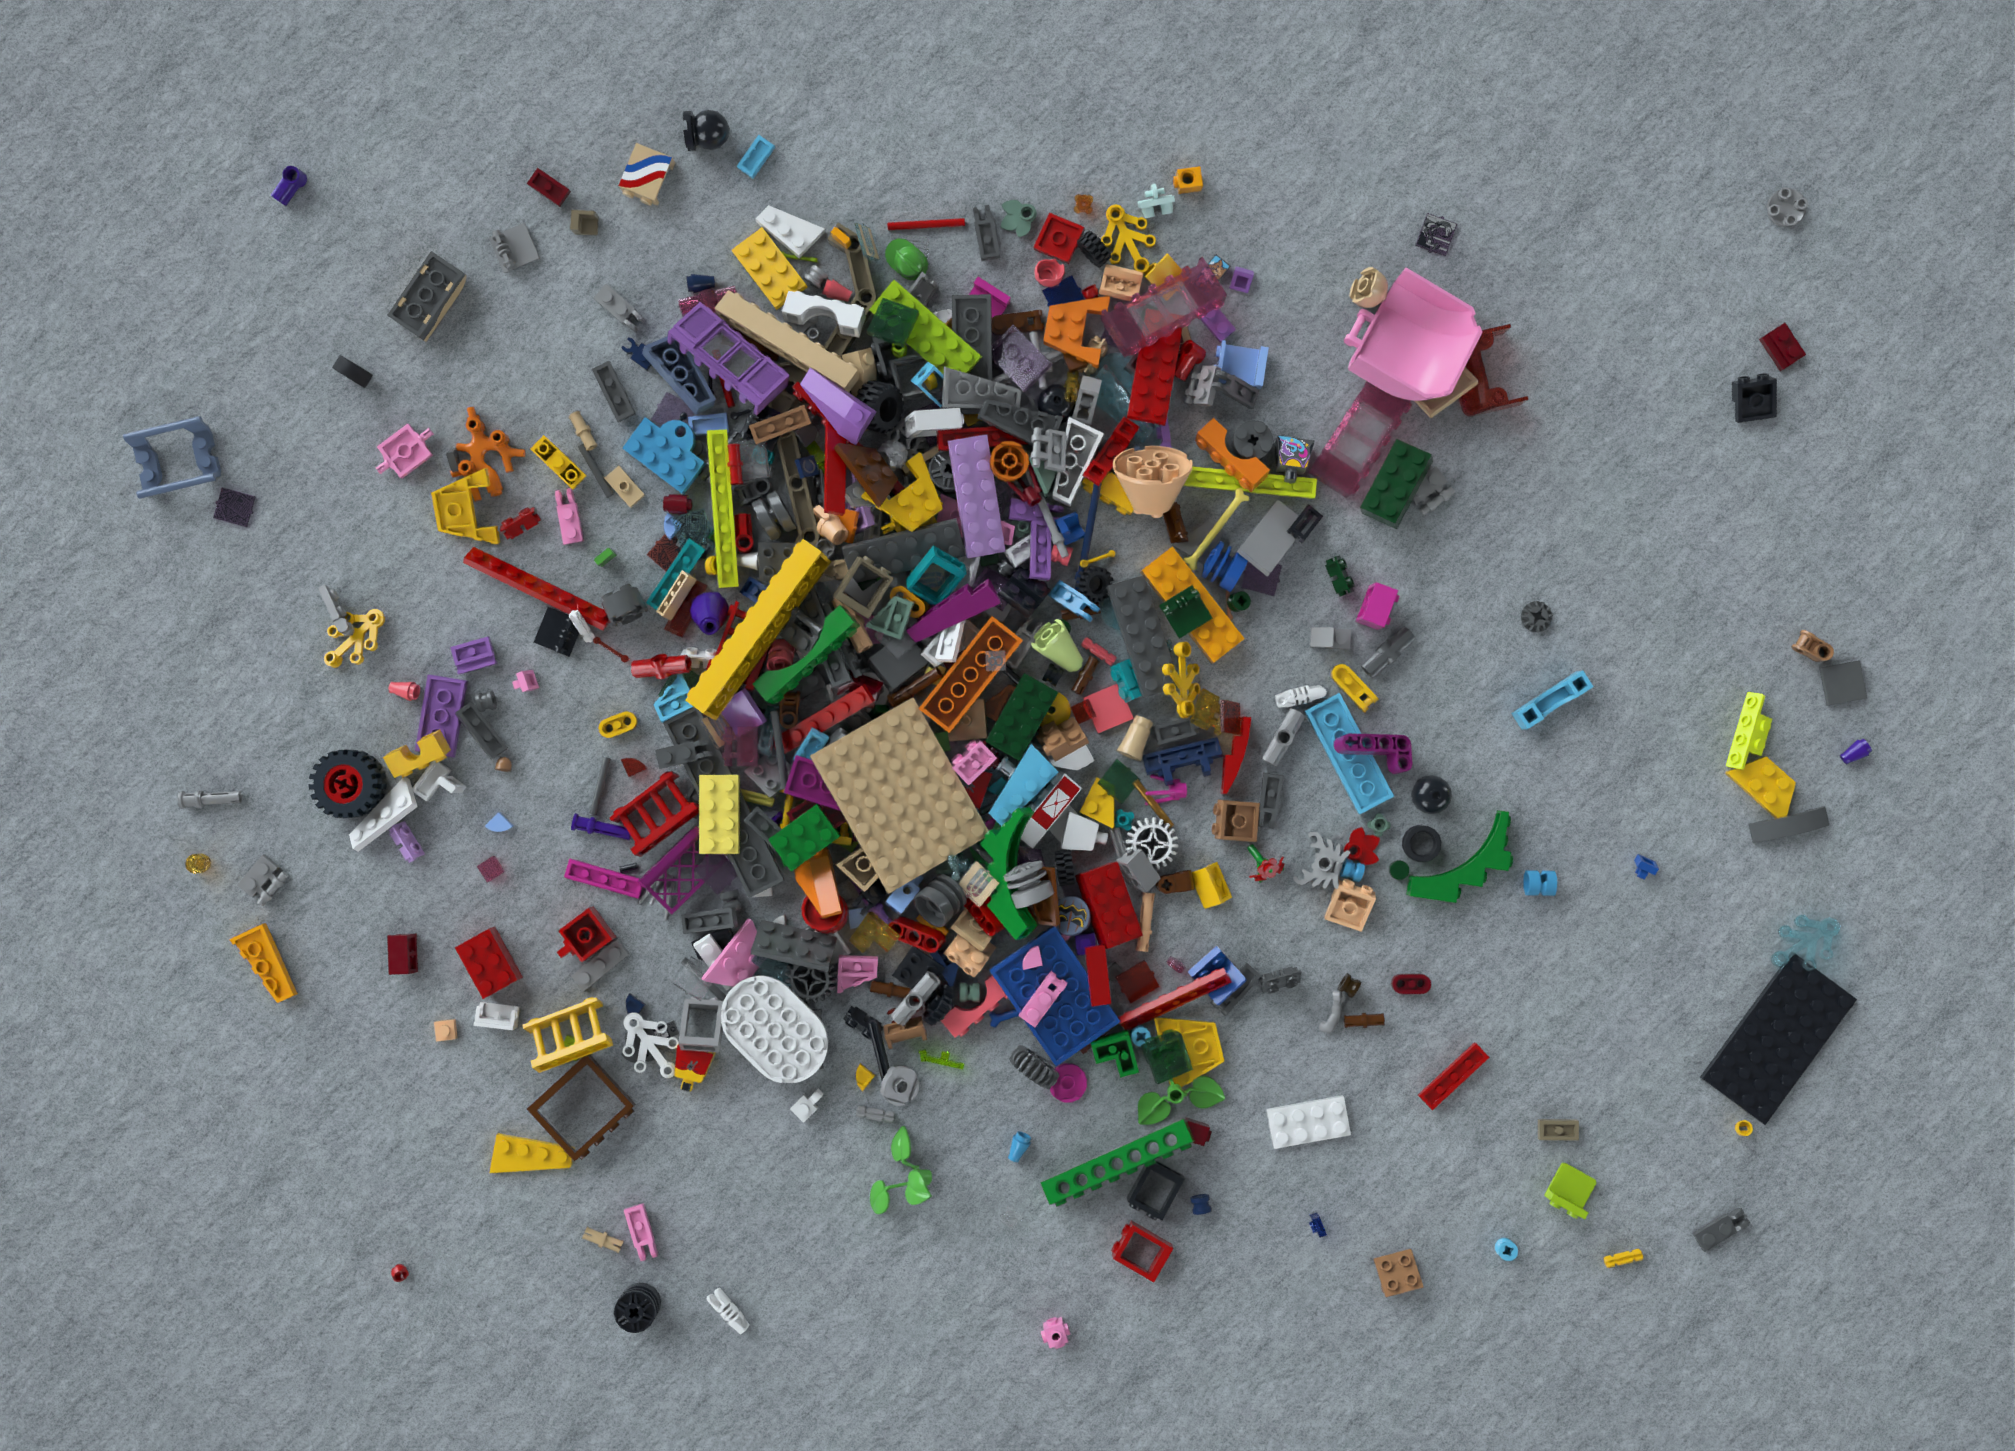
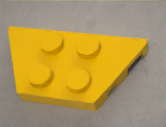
(1766, 785)

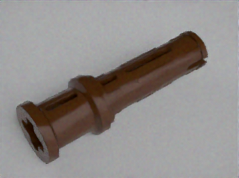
(908, 691)

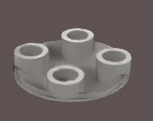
(1786, 207)

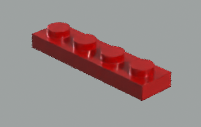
(1453, 1076)

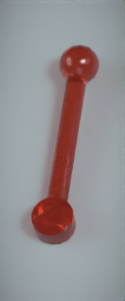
(624, 658)

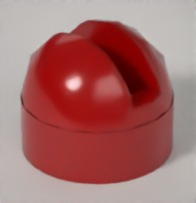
(1090, 292)
(396, 1275)

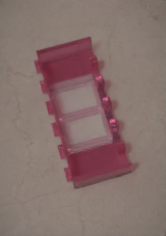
(1164, 308)
(1359, 439)

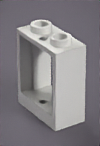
(927, 422)

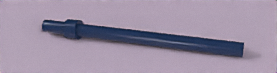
(1089, 528)

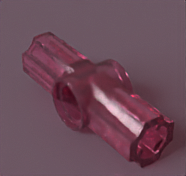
(709, 298)

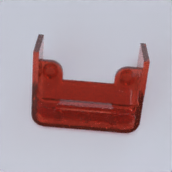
(1482, 398)

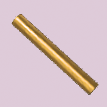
(1152, 803)

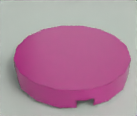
(1070, 1084)

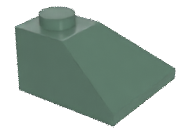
(1044, 478)

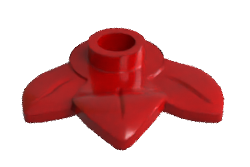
(1364, 847)

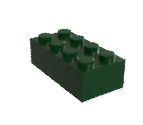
(1396, 484)
(1021, 716)

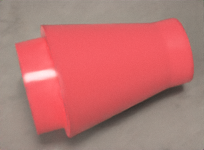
(836, 291)
(406, 690)

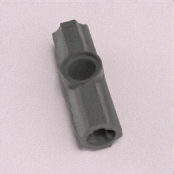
(1388, 652)

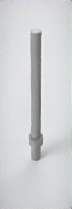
(1057, 538)

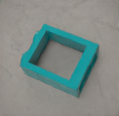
(943, 560)

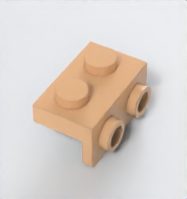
(1120, 282)

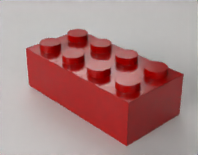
(1109, 905)

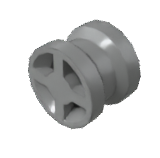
(816, 277)

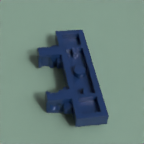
(1197, 753)

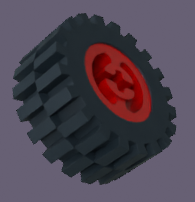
(357, 766)

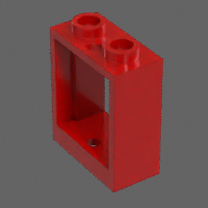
(1158, 1262)

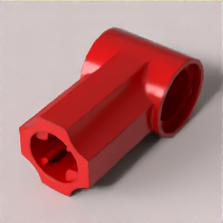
(1190, 355)
(743, 531)

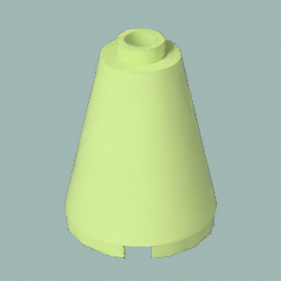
(1058, 646)

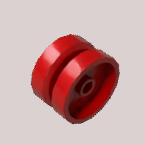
(824, 925)

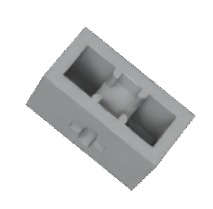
(1087, 399)

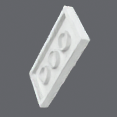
(1308, 1122)

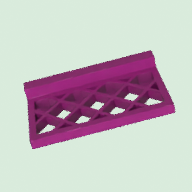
(666, 862)

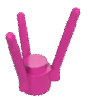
(1176, 791)

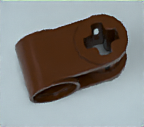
(789, 705)
(1179, 882)

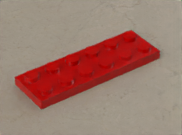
(1154, 380)

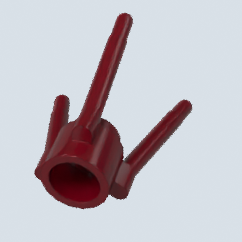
(1030, 494)

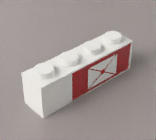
(1049, 807)

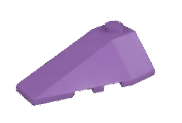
(843, 411)

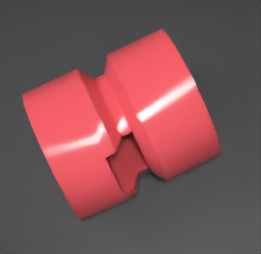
(780, 655)

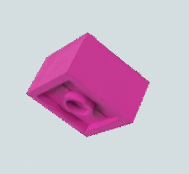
(1377, 606)

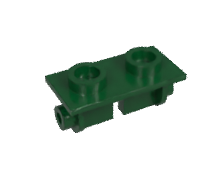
(1339, 568)

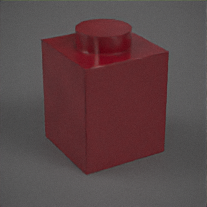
(1200, 1131)

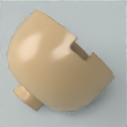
(1369, 289)

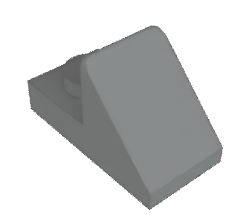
(1330, 638)

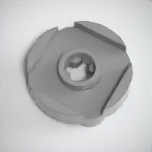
(893, 1078)

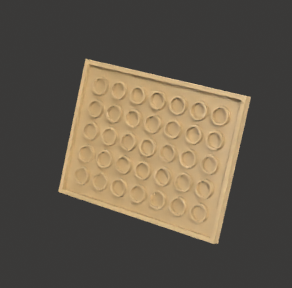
(900, 795)

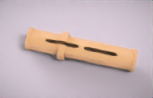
(1145, 921)

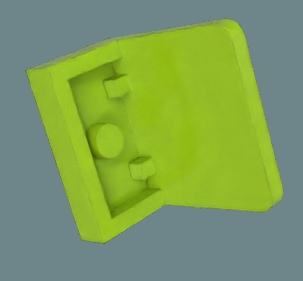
(1570, 1190)

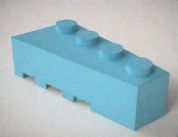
(1025, 782)

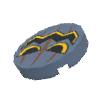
(1073, 916)

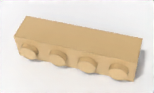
(676, 595)

